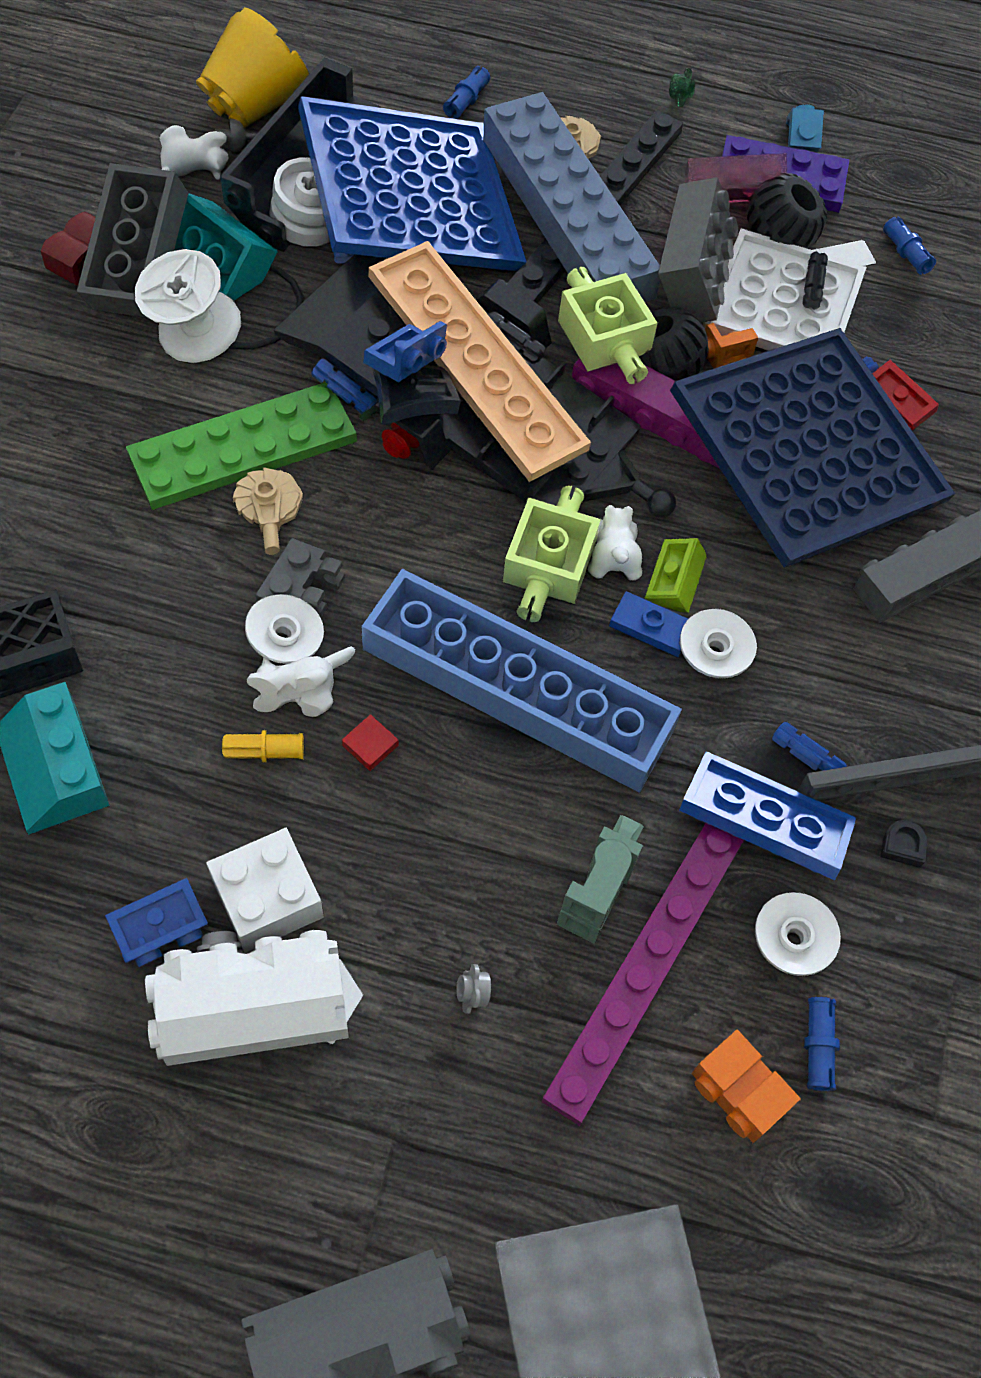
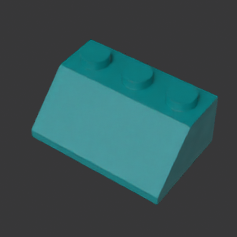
(232, 246)
(50, 759)

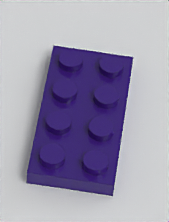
(823, 171)

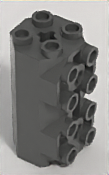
(364, 1327)

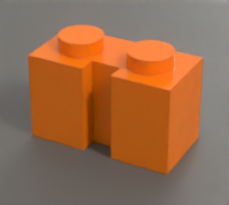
(744, 1087)

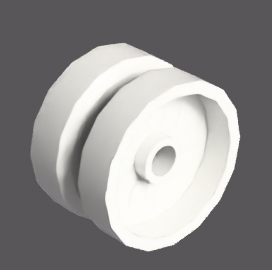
(298, 203)

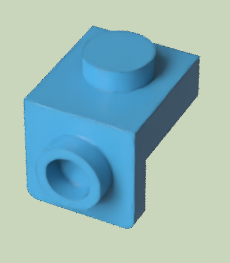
(805, 128)

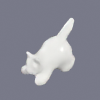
(187, 154)
(616, 545)
(303, 681)

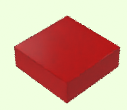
(370, 742)

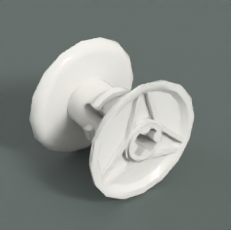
(185, 300)

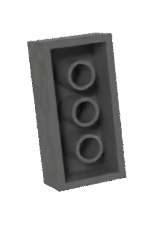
(132, 227)
(698, 249)

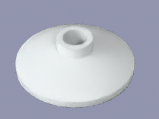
(287, 616)
(719, 630)
(806, 918)

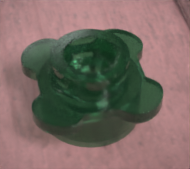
(682, 87)

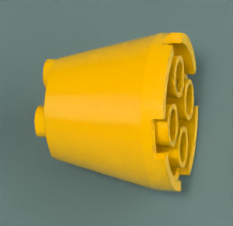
(250, 69)

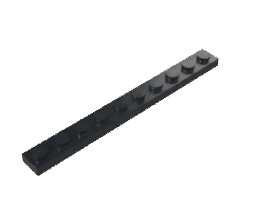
(621, 178)

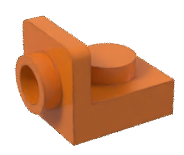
(730, 347)

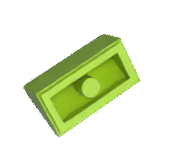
(677, 574)

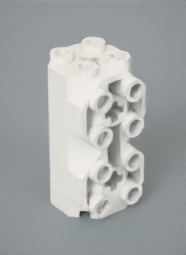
(246, 1003)

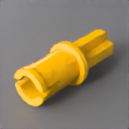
(263, 746)

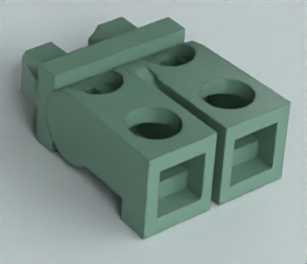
(612, 864)

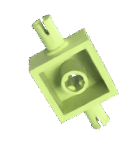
(607, 323)
(550, 552)

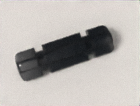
(815, 280)
(520, 340)

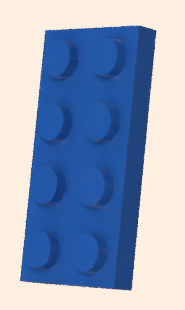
(769, 815)

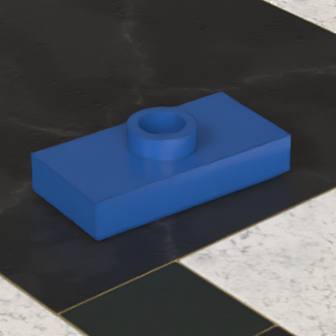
(649, 623)

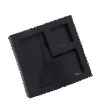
(418, 394)

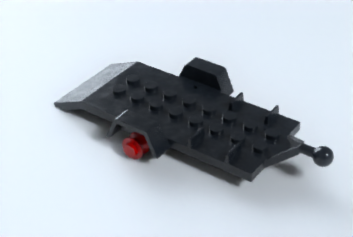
(352, 315)

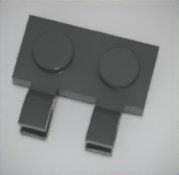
(297, 570)

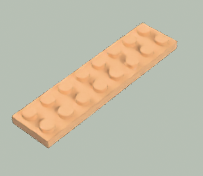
(481, 362)

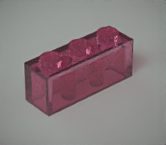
(738, 173)

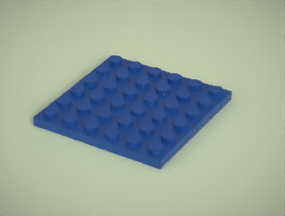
(406, 181)

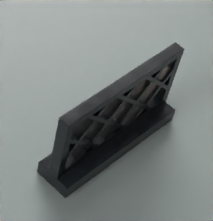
(36, 662)

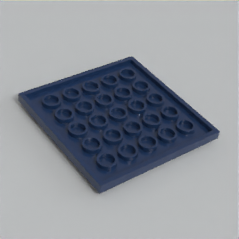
(811, 445)

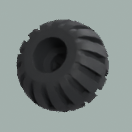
(787, 211)
(678, 344)

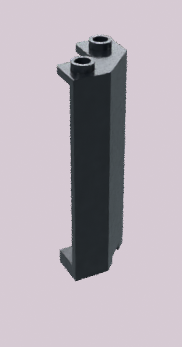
(250, 177)

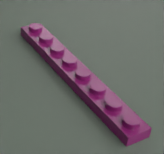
(641, 974)

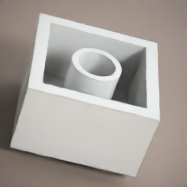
(265, 889)

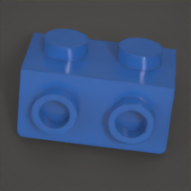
(407, 350)
(156, 922)

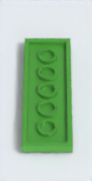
(240, 442)

